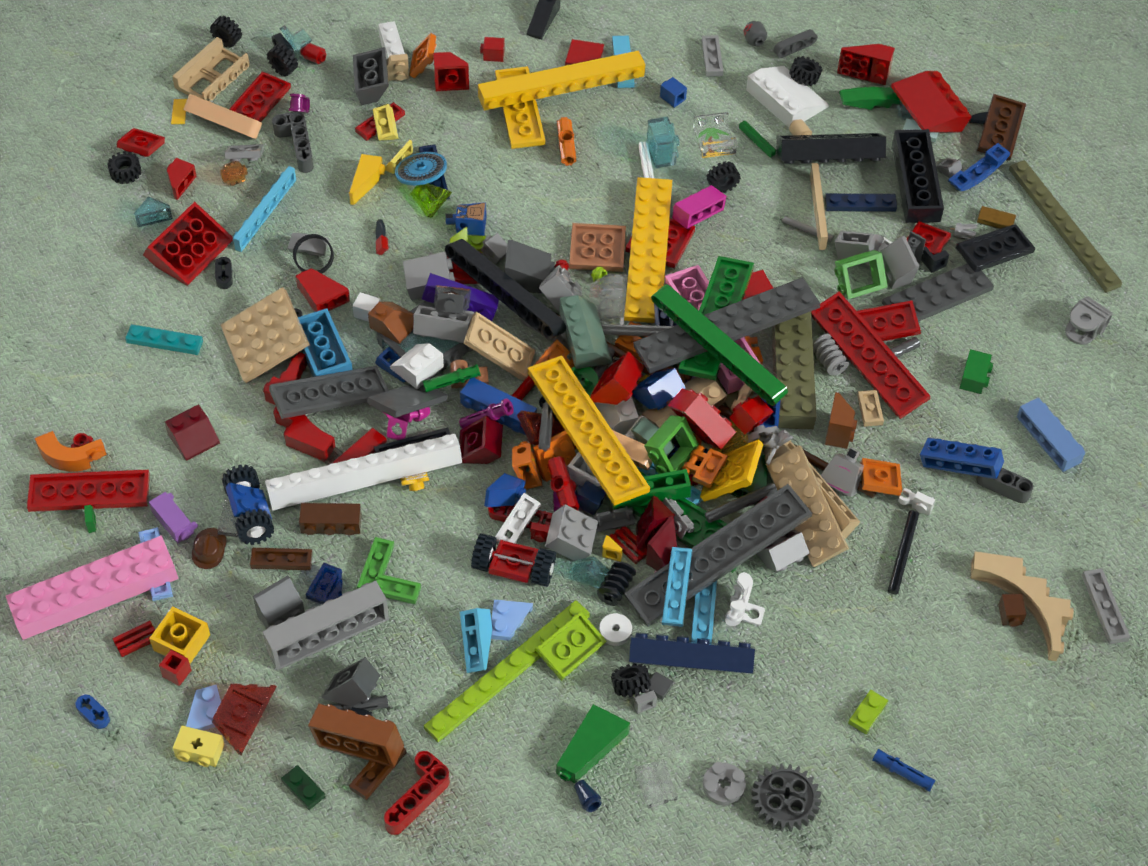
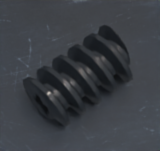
(616, 583)

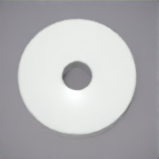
(618, 621)

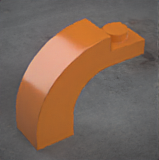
(68, 458)

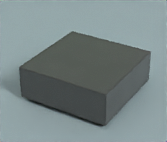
(660, 685)

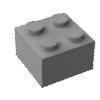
(571, 533)

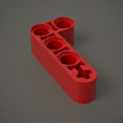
(413, 795)

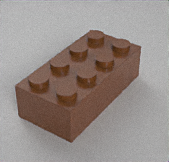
(356, 734)

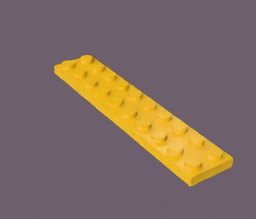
(648, 247)
(588, 430)

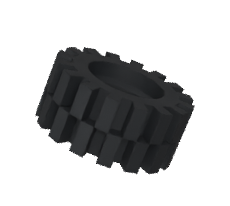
(226, 30)
(282, 60)
(805, 71)
(121, 160)
(723, 176)
(630, 680)

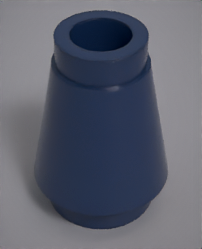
(587, 796)

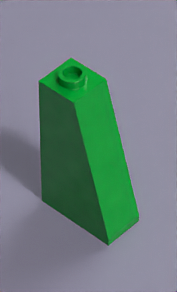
(592, 741)

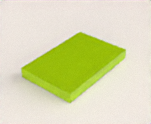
(570, 645)

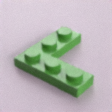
(375, 569)

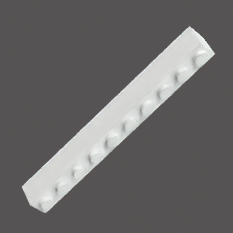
(363, 471)

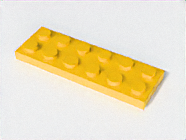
(523, 118)

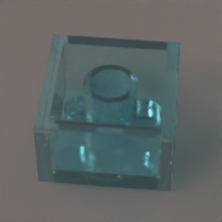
(662, 142)

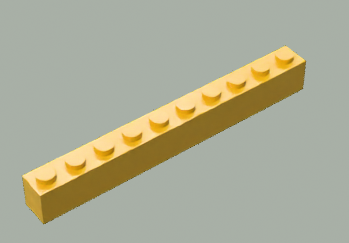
(561, 80)

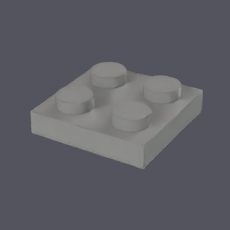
(252, 152)

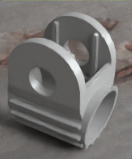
(1087, 317)

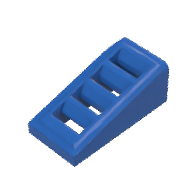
(383, 364)

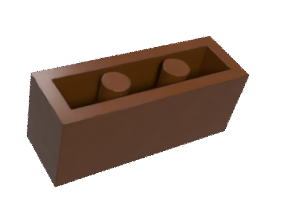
(330, 518)

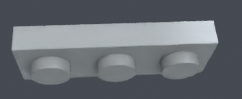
(712, 55)

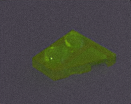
(429, 198)

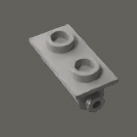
(682, 523)

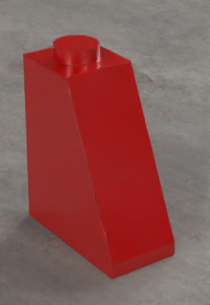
(321, 290)

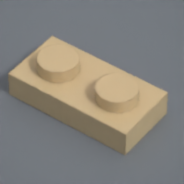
(870, 408)

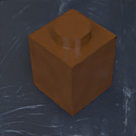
(1012, 609)

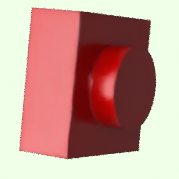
(539, 532)

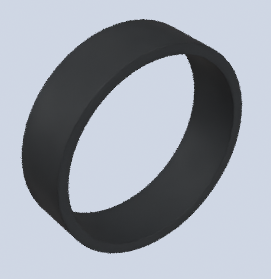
(310, 236)

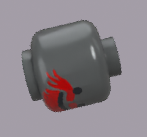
(755, 33)

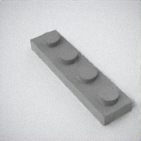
(1105, 606)

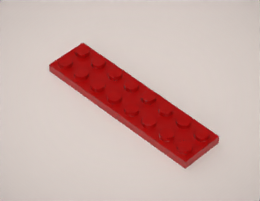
(870, 355)

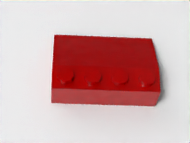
(932, 102)
(188, 245)

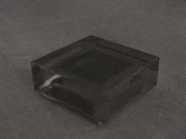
(333, 454)

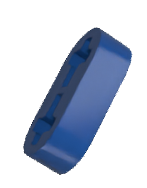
(89, 715)

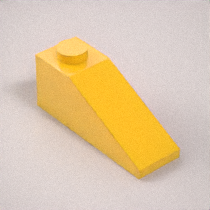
(366, 176)

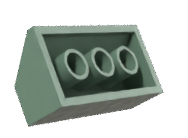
(584, 332)

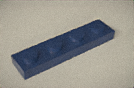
(860, 202)

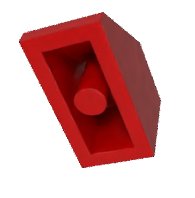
(180, 176)

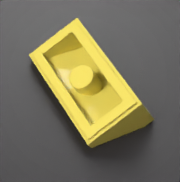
(385, 123)
(404, 152)

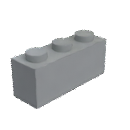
(441, 324)

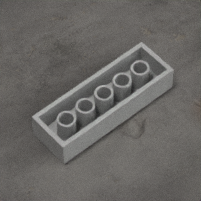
(326, 625)

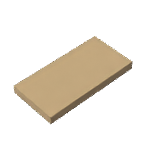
(499, 346)

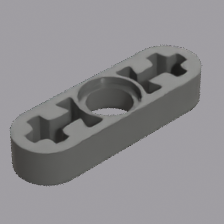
(789, 47)

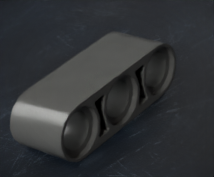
(1011, 488)

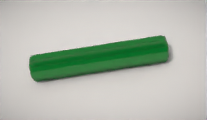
(758, 139)

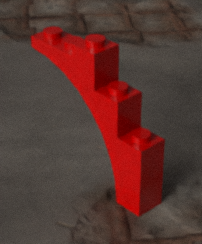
(299, 431)

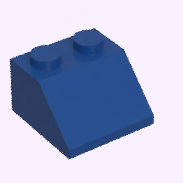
(658, 388)

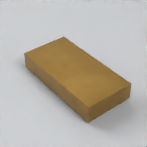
(995, 218)

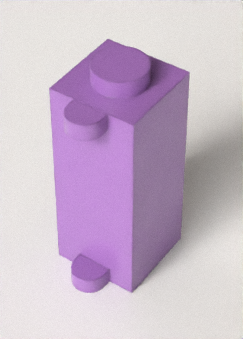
(172, 517)

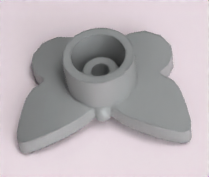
(773, 442)

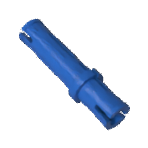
(904, 770)

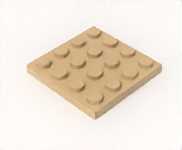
(264, 335)

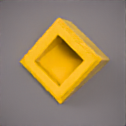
(611, 549)

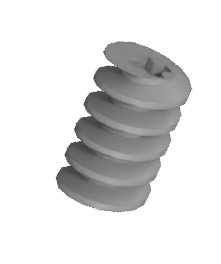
(829, 355)

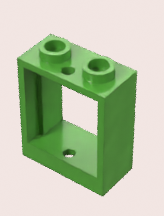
(877, 271)
(677, 427)

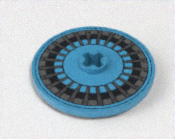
(421, 168)

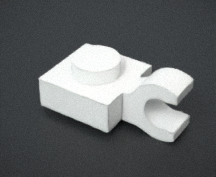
(919, 501)

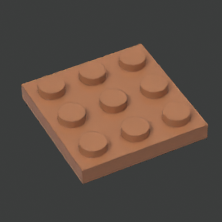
(597, 246)

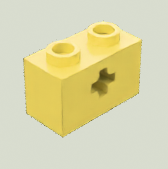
(198, 746)

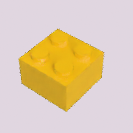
(180, 633)

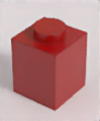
(493, 49)
(175, 667)

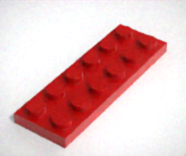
(81, 489)

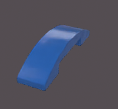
(980, 170)

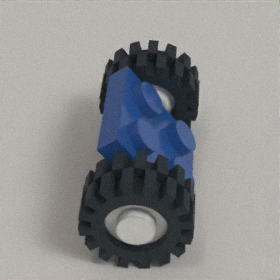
(248, 504)

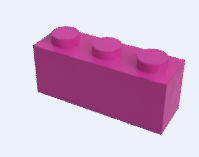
(699, 206)

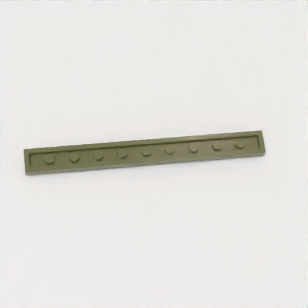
(1065, 226)

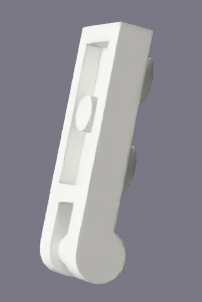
(518, 519)

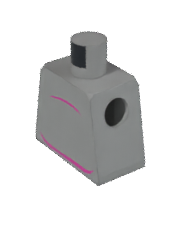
(844, 472)

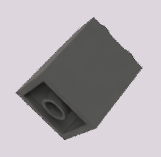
(527, 265)

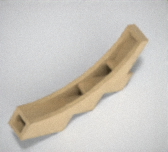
(1010, 576)

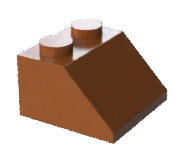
(841, 423)

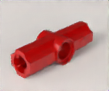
(562, 483)

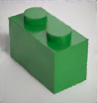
(976, 371)

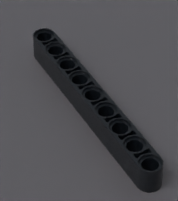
(505, 289)

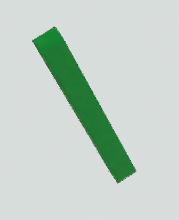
(719, 345)

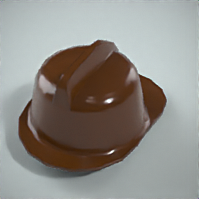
(208, 548)

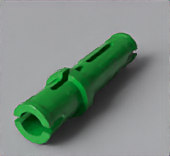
(451, 378)

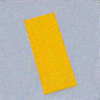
(178, 111)

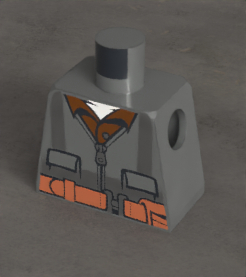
(451, 299)

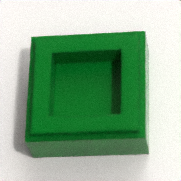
(90, 518)

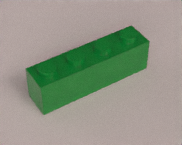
(667, 485)

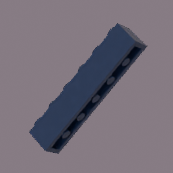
(692, 654)

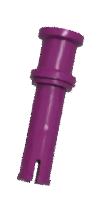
(493, 411)

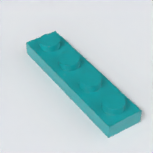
(164, 339)

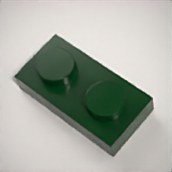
(303, 787)

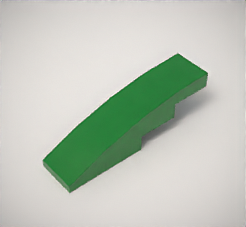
(869, 97)

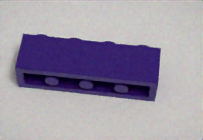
(480, 301)

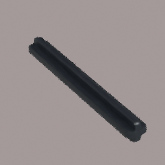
(903, 552)

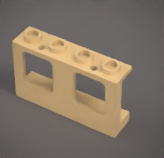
(203, 67)

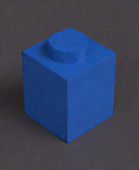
(673, 92)

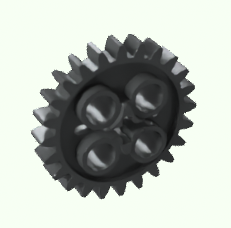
(784, 815)

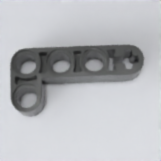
(294, 125)

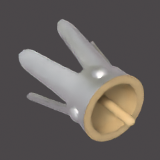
(962, 231)

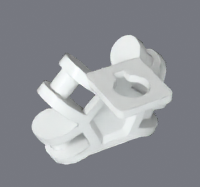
(740, 605)

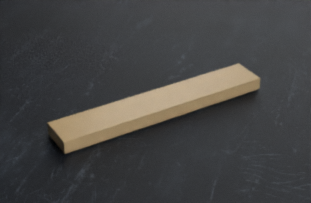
(818, 204)

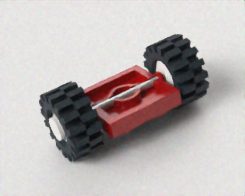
(513, 560)

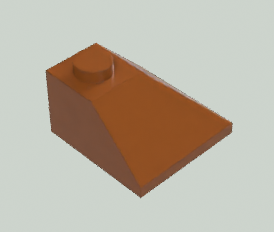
(391, 321)

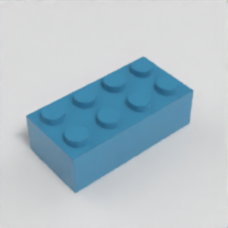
(326, 351)

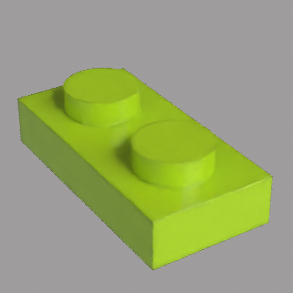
(868, 711)

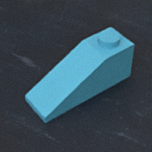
(476, 635)

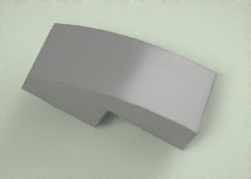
(312, 246)

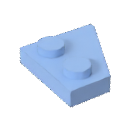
(508, 617)
(204, 708)

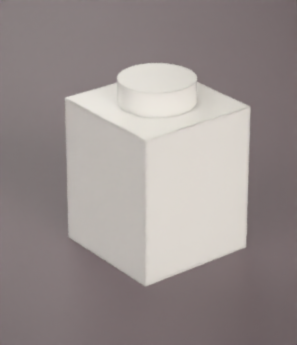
(363, 305)

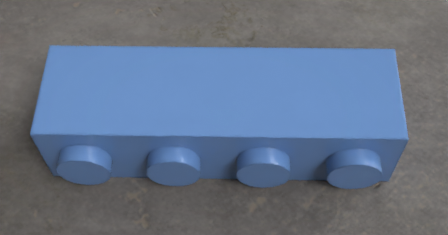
(1051, 434)

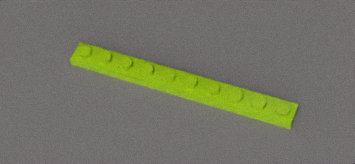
(497, 677)

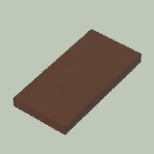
(1002, 124)

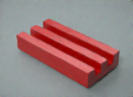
(622, 533)
(133, 636)

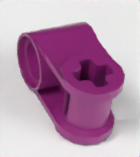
(299, 103)

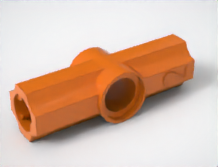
(566, 141)

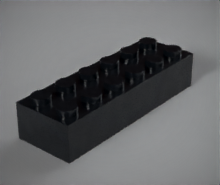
(831, 146)
(917, 176)

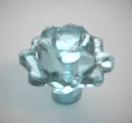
(902, 111)

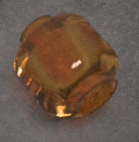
(233, 173)

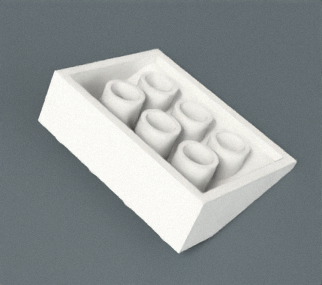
(783, 95)

